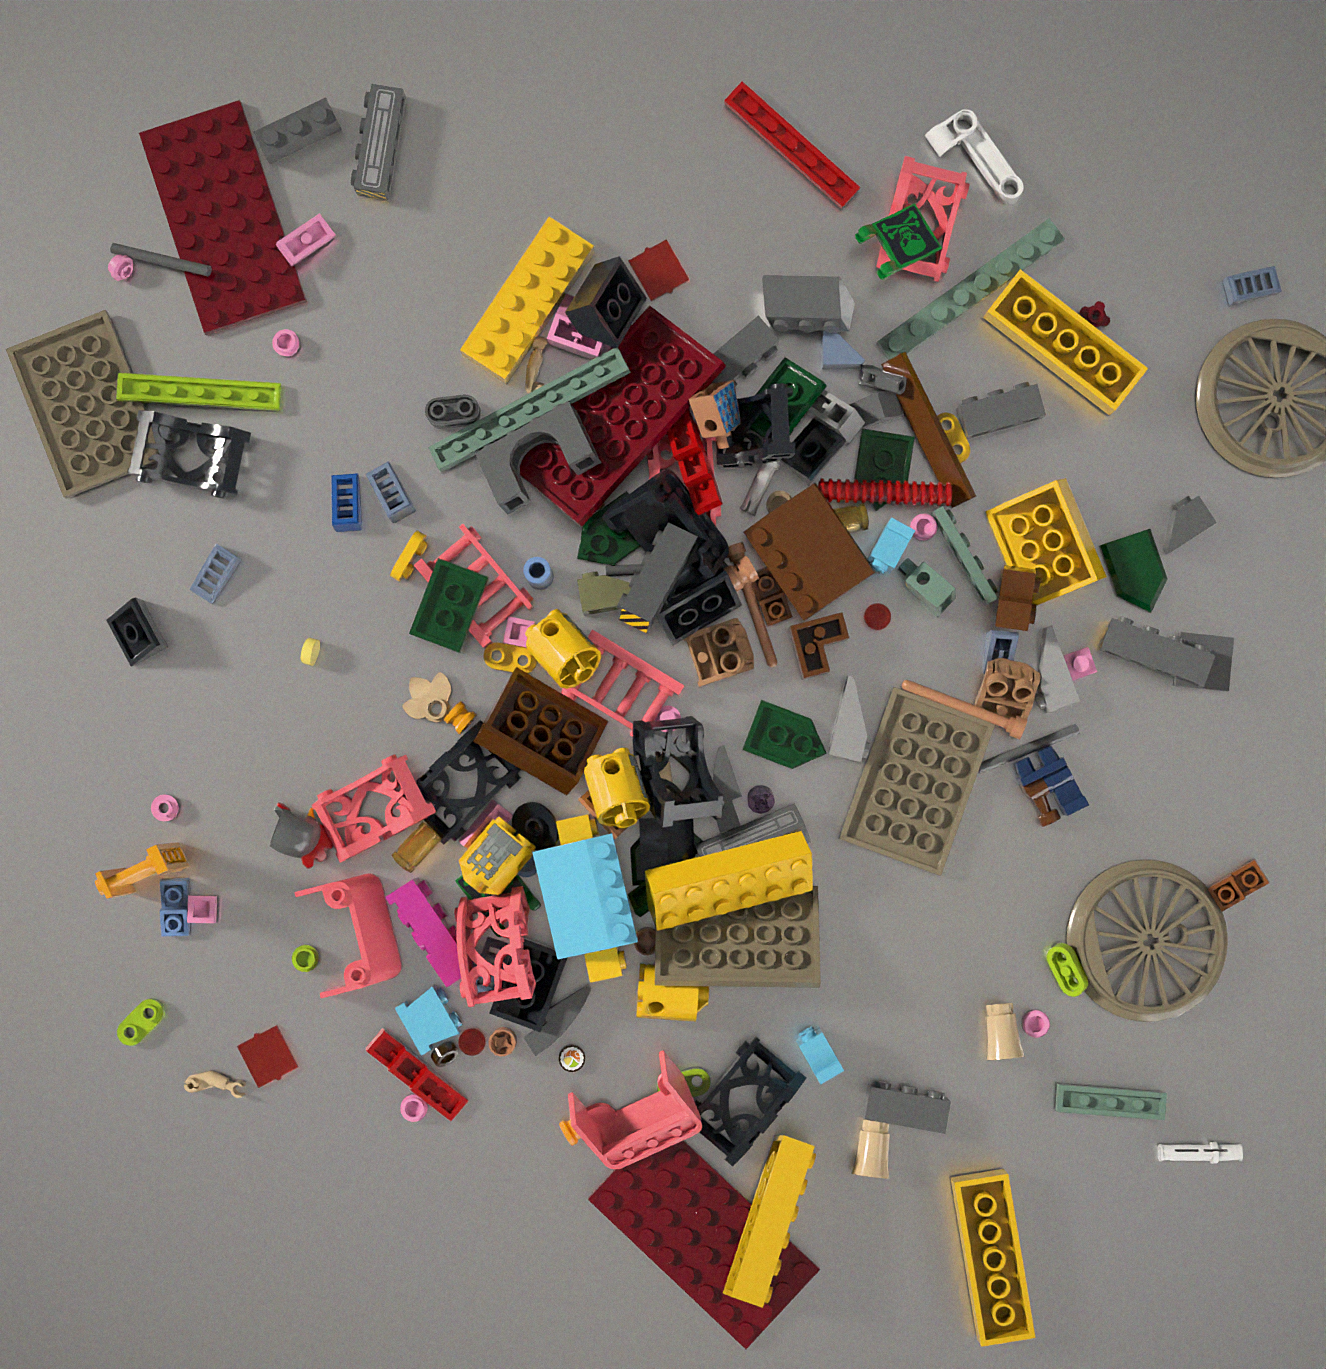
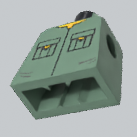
(935, 594)

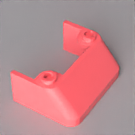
(372, 927)
(641, 1127)

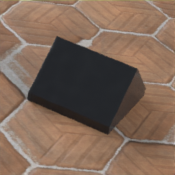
(813, 451)
(136, 631)

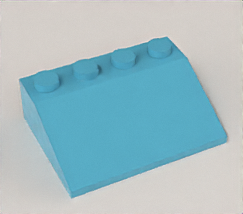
(585, 896)

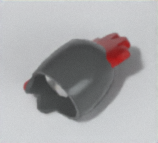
(299, 836)

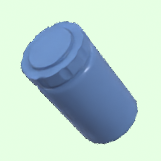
(538, 573)

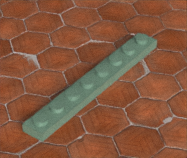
(971, 290)
(515, 415)

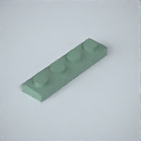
(959, 545)
(1110, 1101)

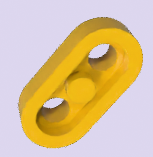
(956, 435)
(416, 546)
(509, 657)

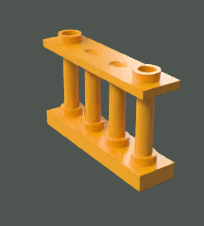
(160, 859)

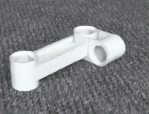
(981, 151)

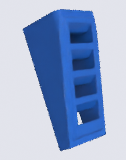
(354, 518)

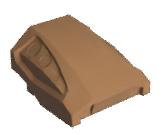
(720, 651)
(1008, 688)

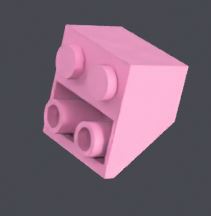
(566, 337)

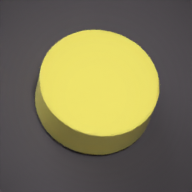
(310, 651)

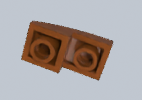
(771, 598)
(1238, 885)

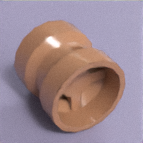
(741, 573)
(646, 941)
(500, 1045)

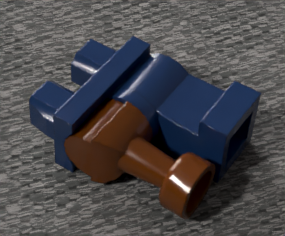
(1050, 778)

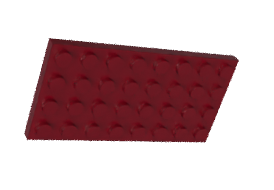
(222, 216)
(626, 415)
(691, 1229)

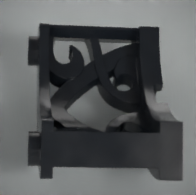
(162, 427)
(776, 441)
(451, 758)
(678, 803)
(782, 1093)

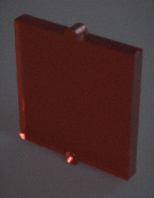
(658, 270)
(267, 1056)

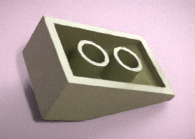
(600, 592)

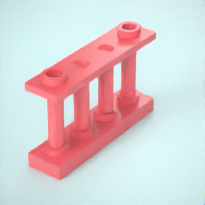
(483, 630)
(644, 674)

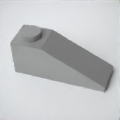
(836, 415)
(1055, 684)
(849, 730)

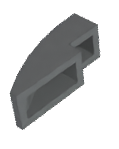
(726, 783)
(557, 1020)

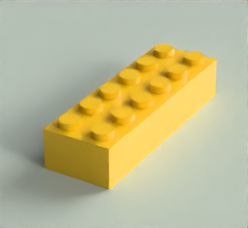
(527, 300)
(1065, 342)
(729, 880)
(603, 963)
(769, 1220)
(992, 1257)

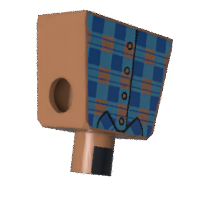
(717, 412)

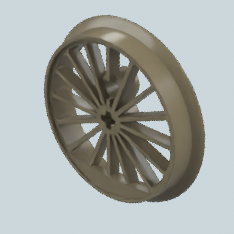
(1273, 330)
(1084, 940)

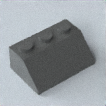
(807, 303)

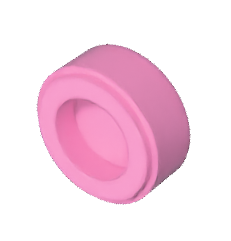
(924, 526)
(1035, 1023)

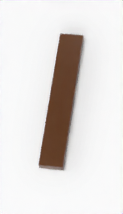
(930, 431)

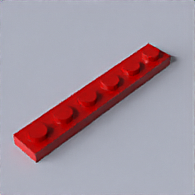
(791, 145)

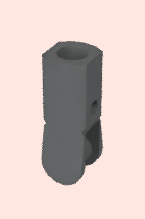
(883, 379)

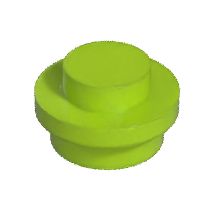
(305, 958)

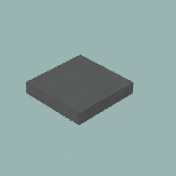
(1221, 669)

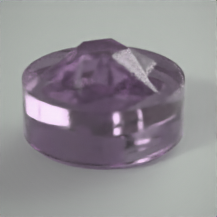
(760, 799)

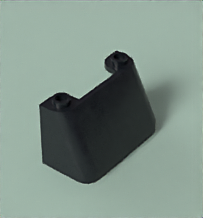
(666, 501)

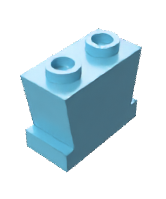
(890, 546)
(429, 1019)
(819, 1054)

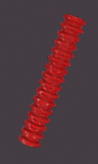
(886, 492)

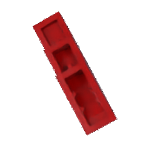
(694, 464)
(416, 1074)

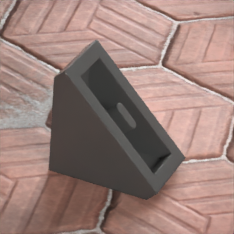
(878, 408)

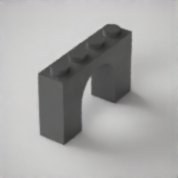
(503, 458)

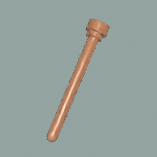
(735, 553)
(1014, 726)

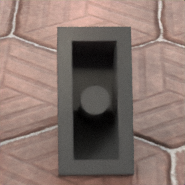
(1187, 522)

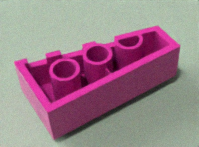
(429, 927)

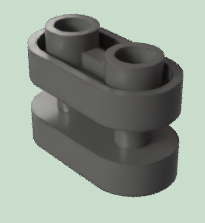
(452, 411)

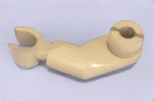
(534, 364)
(213, 1079)

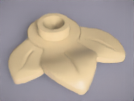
(426, 695)

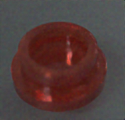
(877, 616)
(472, 1042)

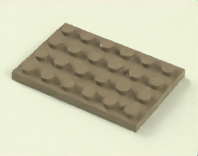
(72, 399)
(916, 781)
(745, 947)

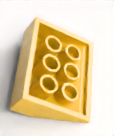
(1048, 535)

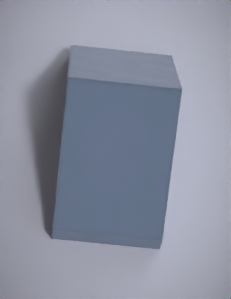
(838, 353)
(1000, 645)

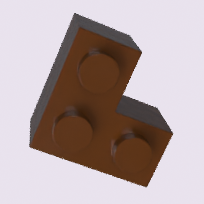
(1015, 598)
(810, 639)

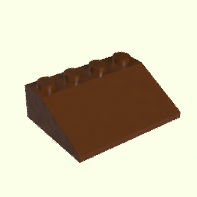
(809, 551)
(541, 731)

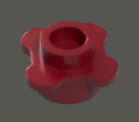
(1098, 309)

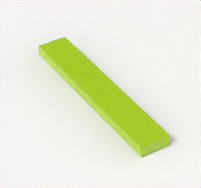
(198, 392)

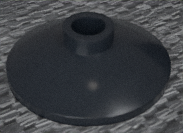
(527, 821)

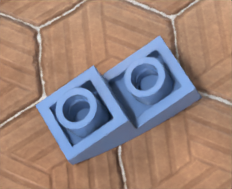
(174, 907)

